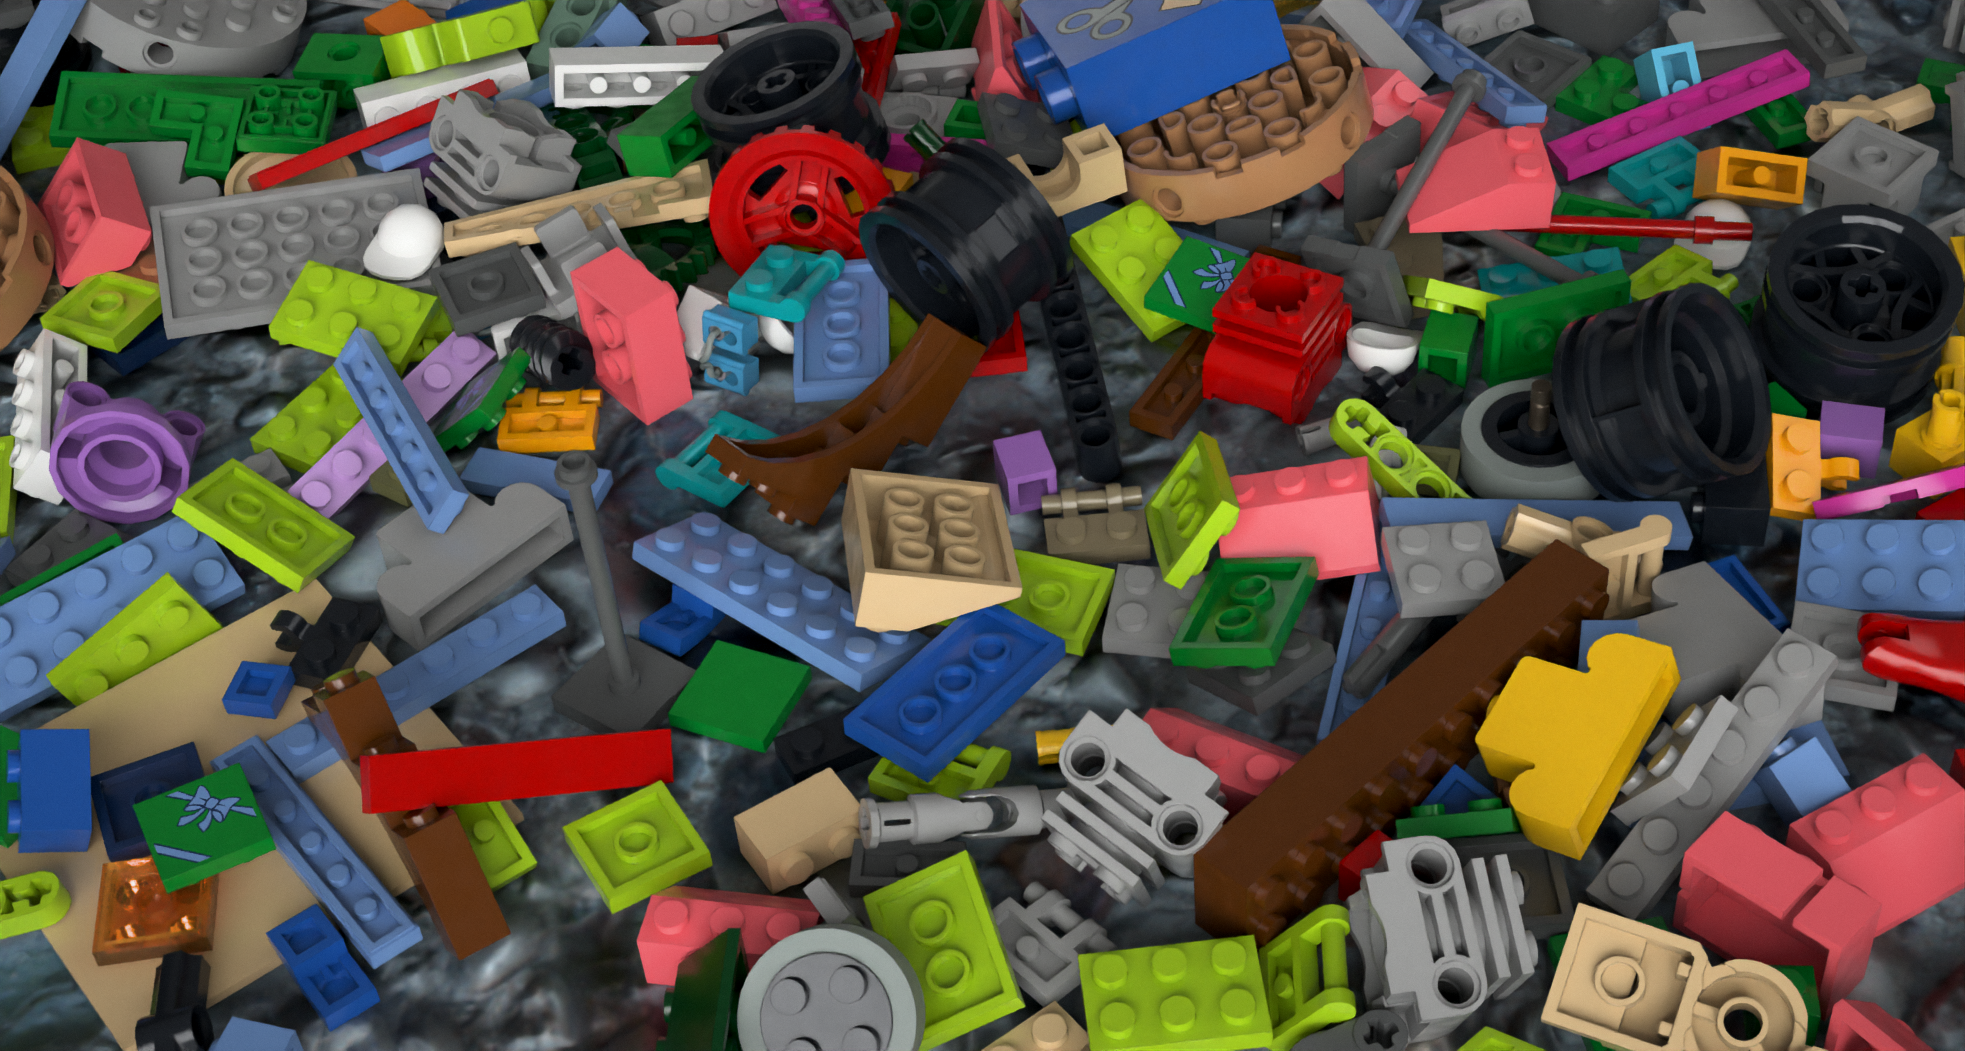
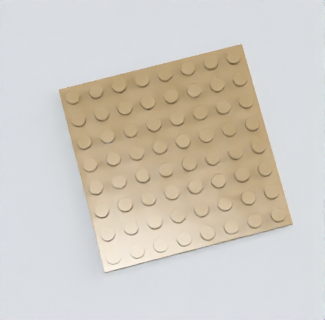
(184, 704)

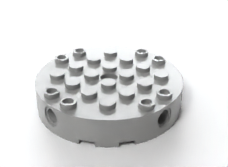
(201, 35)

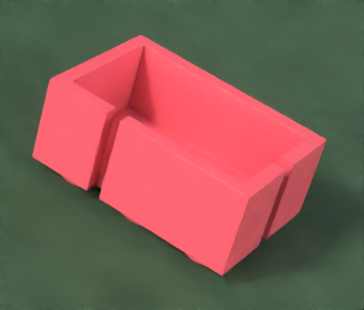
(1773, 906)

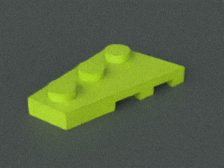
(137, 638)

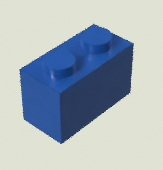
(52, 790)

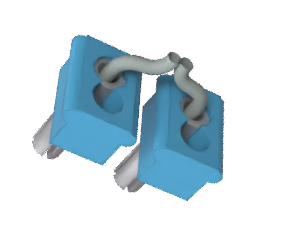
(736, 341)

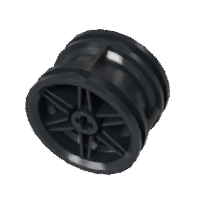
(1662, 394)

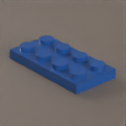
(954, 689)

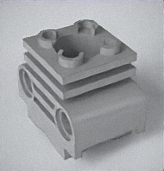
(496, 155)
(1132, 806)
(1438, 932)

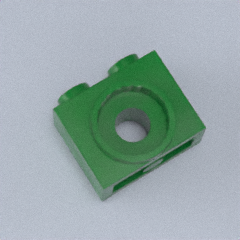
(343, 64)

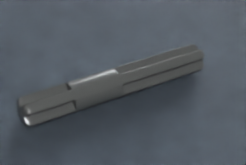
(1382, 654)

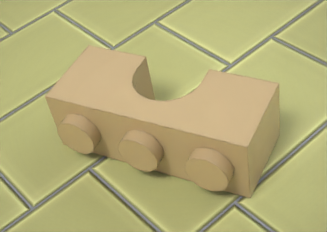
(1087, 173)

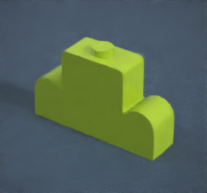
(464, 37)

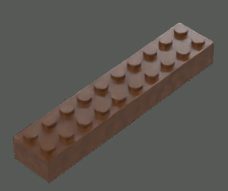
(1389, 752)

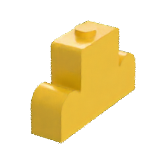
(1575, 735)

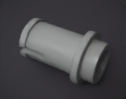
(1316, 436)

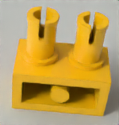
(1932, 439)

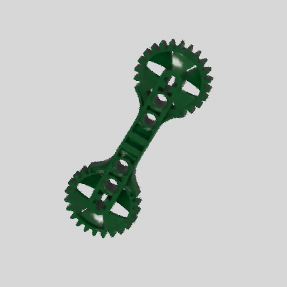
(601, 167)

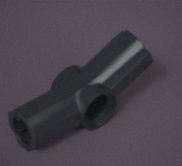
(178, 1007)

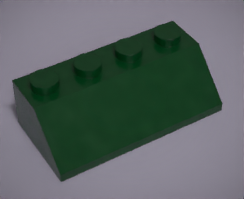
(707, 997)

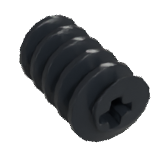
(556, 352)

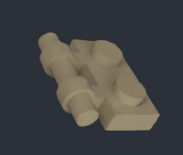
(1096, 537)

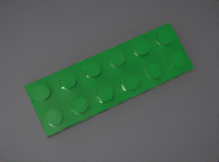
(120, 105)

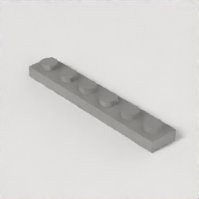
(1767, 710)

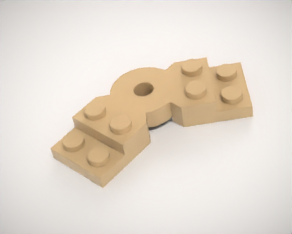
(1660, 993)

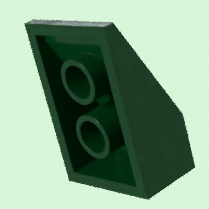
(935, 24)

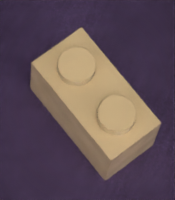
(799, 830)

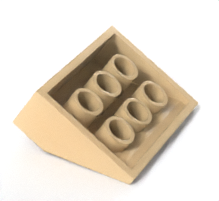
(924, 549)

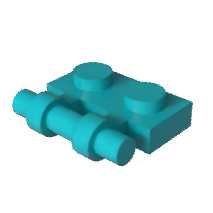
(1656, 175)

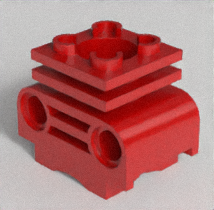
(1277, 337)

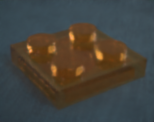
(144, 922)

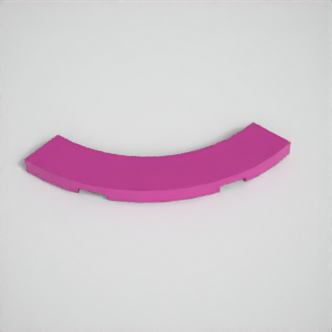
(1890, 492)

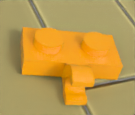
(1797, 469)

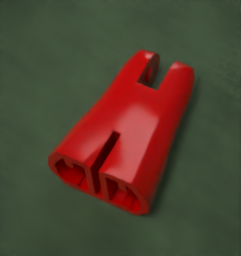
(1914, 651)

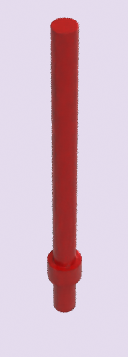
(1701, 229)

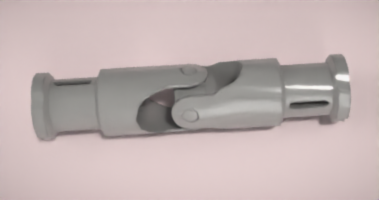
(935, 818)

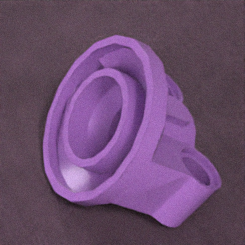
(116, 477)

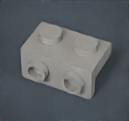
(1484, 19)

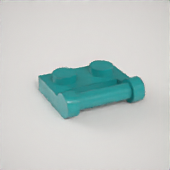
(772, 280)
(704, 478)

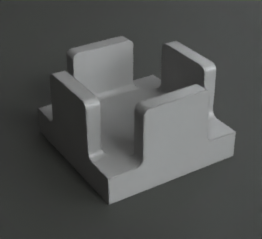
(1871, 166)
(568, 248)

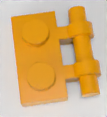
(550, 421)

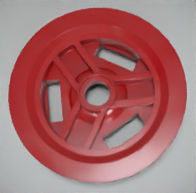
(812, 161)

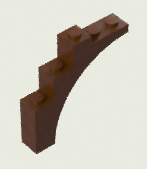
(904, 403)
(428, 840)

